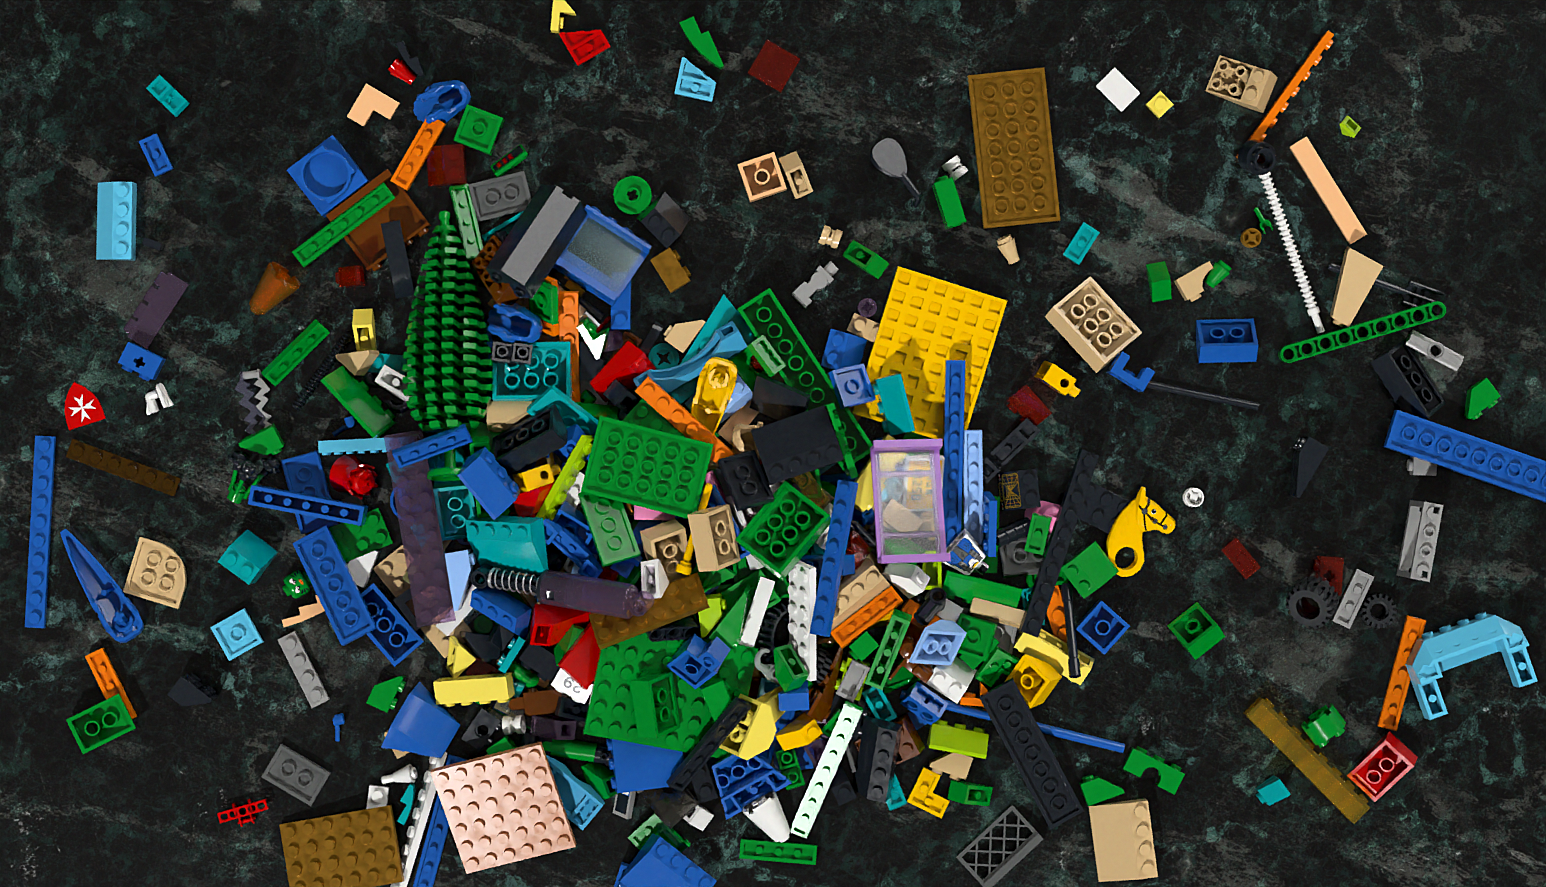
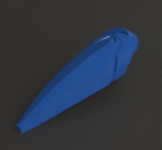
(105, 596)

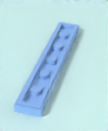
(973, 483)

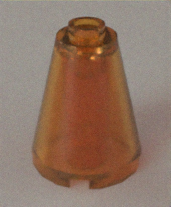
(272, 288)

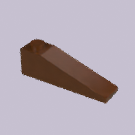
(822, 693)

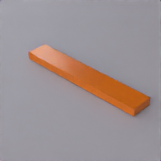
(1399, 677)

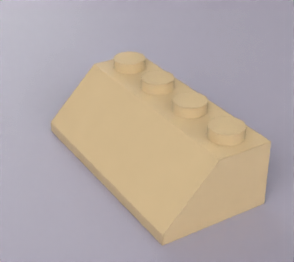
(857, 591)

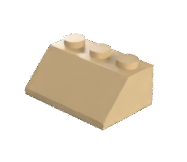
(714, 538)

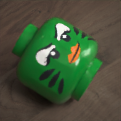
(296, 584)

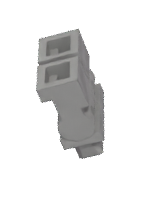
(820, 279)

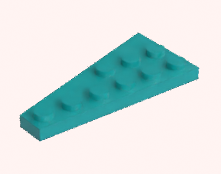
(721, 315)

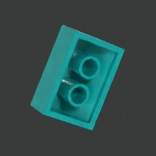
(893, 404)

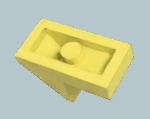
(559, 7)

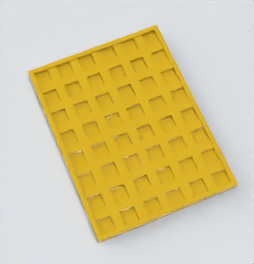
(920, 330)

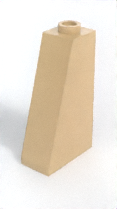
(1353, 285)

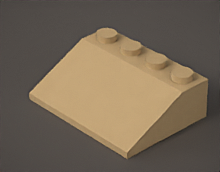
(1093, 324)
(1123, 840)

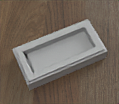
(852, 680)

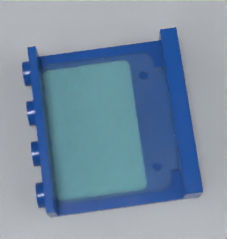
(602, 256)

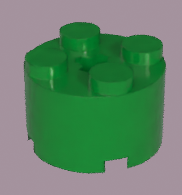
(1324, 725)

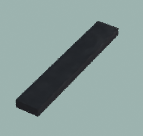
(709, 744)

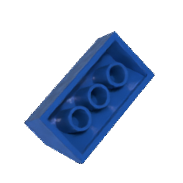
(393, 633)

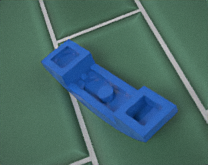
(572, 548)

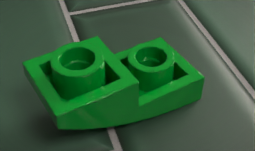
(790, 768)

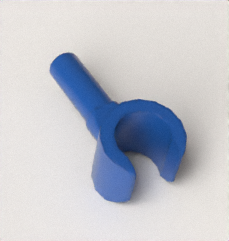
(349, 421)
(337, 721)

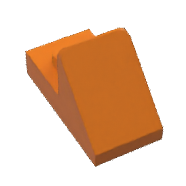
(971, 698)

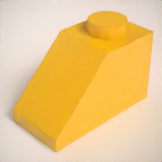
(798, 732)

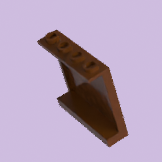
(368, 238)

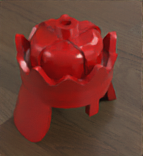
(352, 476)

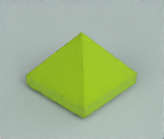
(1349, 127)

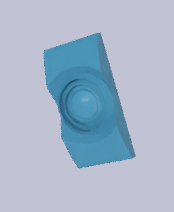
(578, 798)

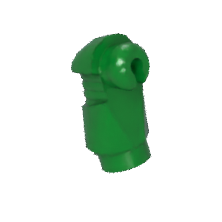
(523, 674)

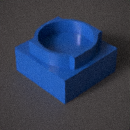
(328, 175)

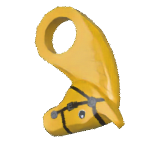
(1127, 530)

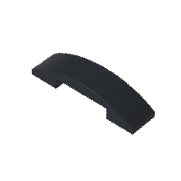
(397, 259)
(1008, 448)

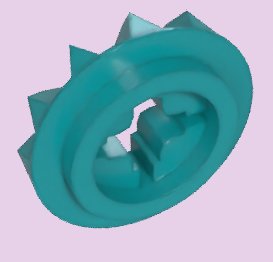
(663, 349)

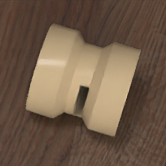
(830, 237)

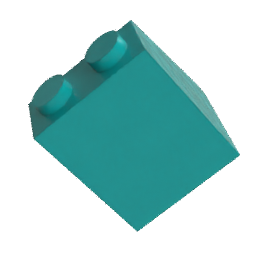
(248, 557)

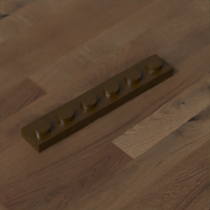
(123, 467)

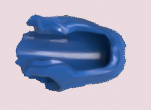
(441, 101)
(514, 324)

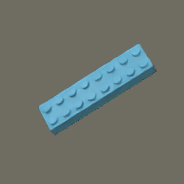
(352, 445)

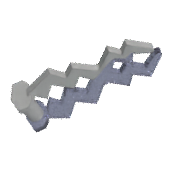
(254, 409)

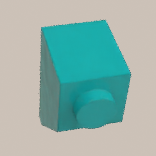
(1271, 791)

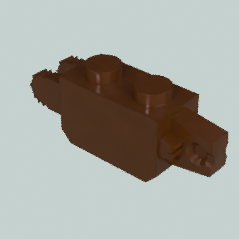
(537, 702)

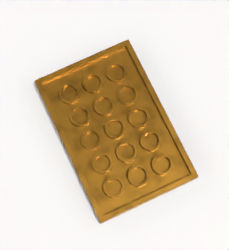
(343, 850)

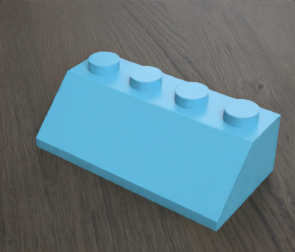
(116, 221)

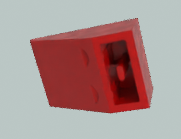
(553, 622)

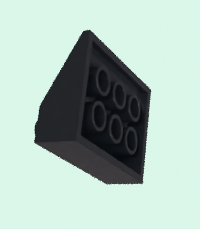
(797, 445)

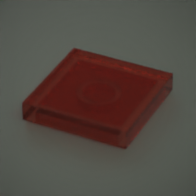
(773, 66)

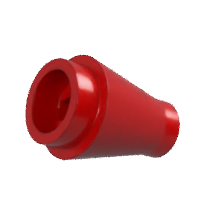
(402, 71)

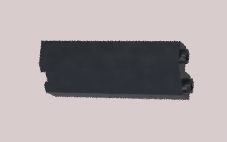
(536, 241)

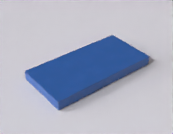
(307, 476)

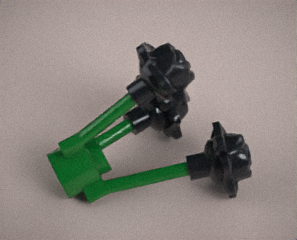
(247, 470)

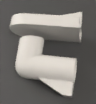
(161, 393)

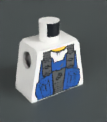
(966, 554)

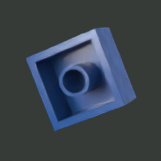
(1101, 626)

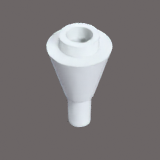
(405, 775)

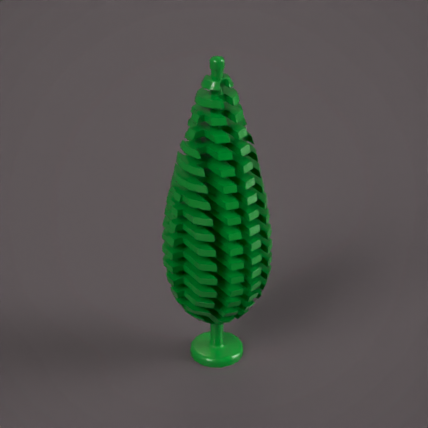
(450, 361)

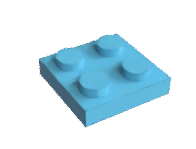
(237, 634)

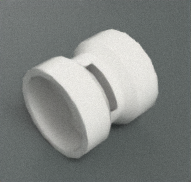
(951, 165)
(1196, 497)
(514, 724)

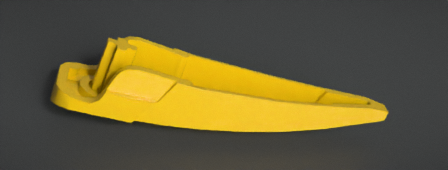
(713, 391)

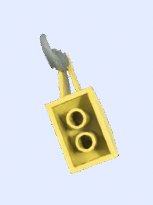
(758, 726)

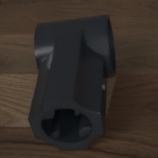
(931, 607)

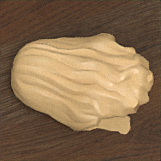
(743, 440)

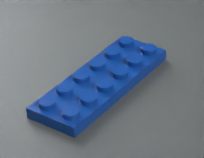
(334, 585)

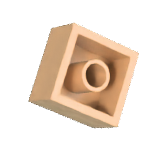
(762, 177)

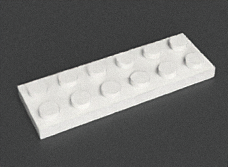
(800, 608)

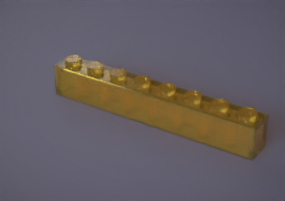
(1310, 763)

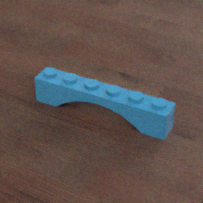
(723, 344)

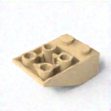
(1241, 83)

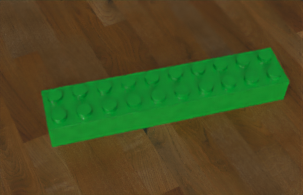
(802, 370)

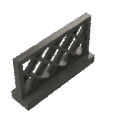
(1014, 857)

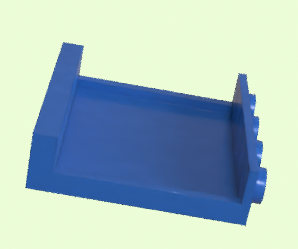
(640, 765)

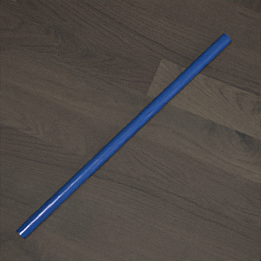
(1045, 729)

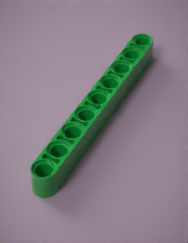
(1371, 331)

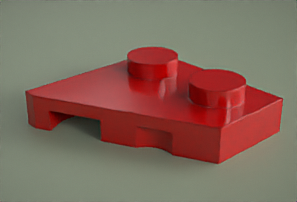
(584, 44)

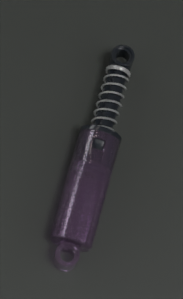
(569, 591)

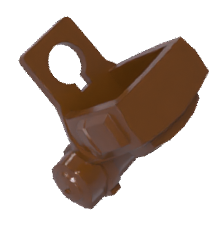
(922, 671)

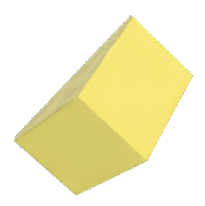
(458, 657)

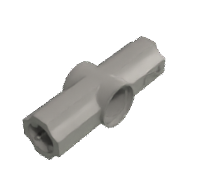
(1423, 345)

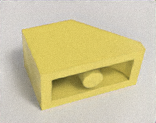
(364, 329)

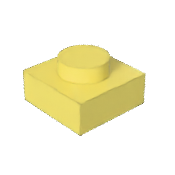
(1159, 104)

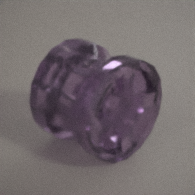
(867, 310)

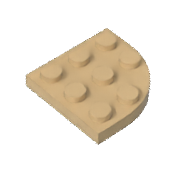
(156, 574)

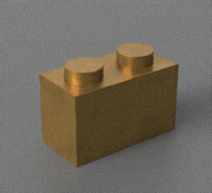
(671, 270)

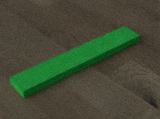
(343, 224)

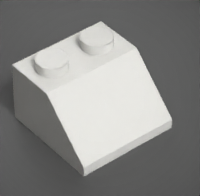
(952, 679)

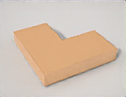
(369, 101)

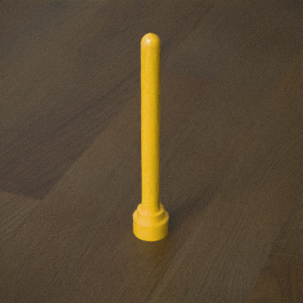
(685, 566)

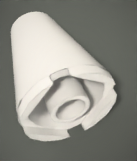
(769, 816)

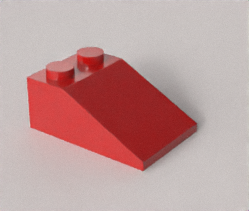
(624, 367)
(1382, 766)

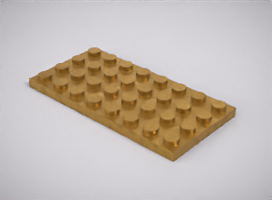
(1013, 148)

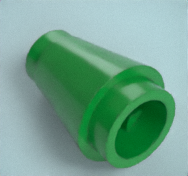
(1218, 273)

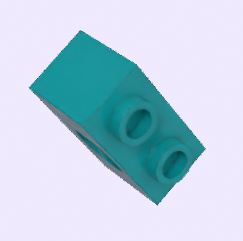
(879, 703)

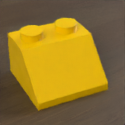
(1034, 679)

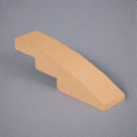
(305, 613)

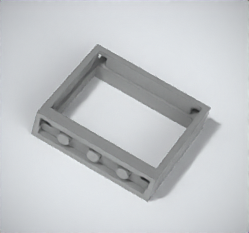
(1419, 540)

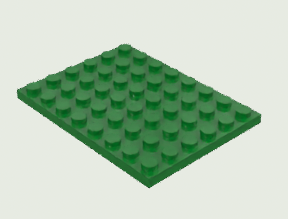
(611, 699)

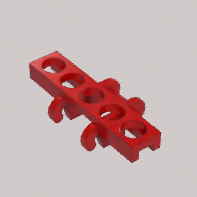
(238, 815)

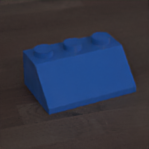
(1226, 340)
(489, 482)
(502, 609)

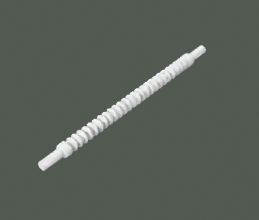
(1313, 310)

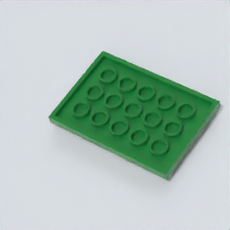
(646, 467)

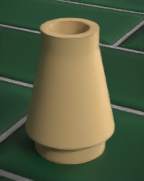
(1008, 248)

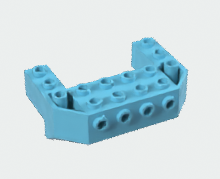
(1462, 645)

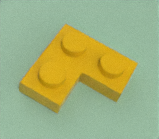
(923, 795)

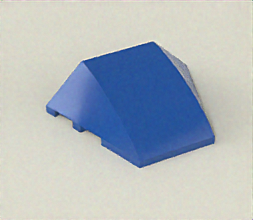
(421, 726)
(745, 781)

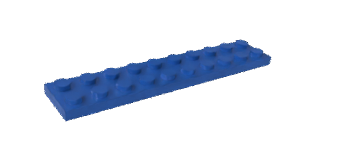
(1467, 455)

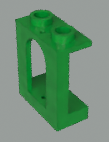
(766, 357)

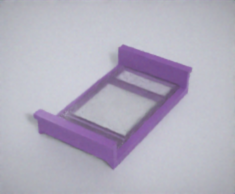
(908, 501)

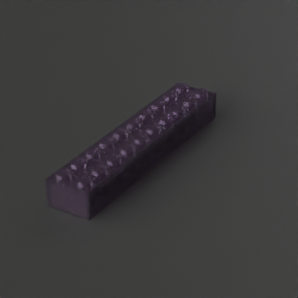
(420, 535)

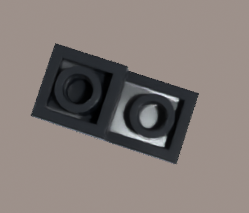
(511, 353)

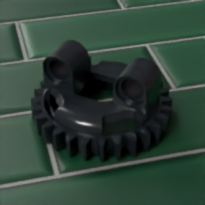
(774, 614)

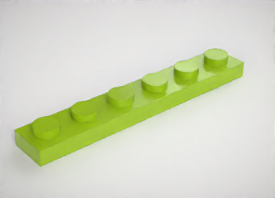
(566, 478)

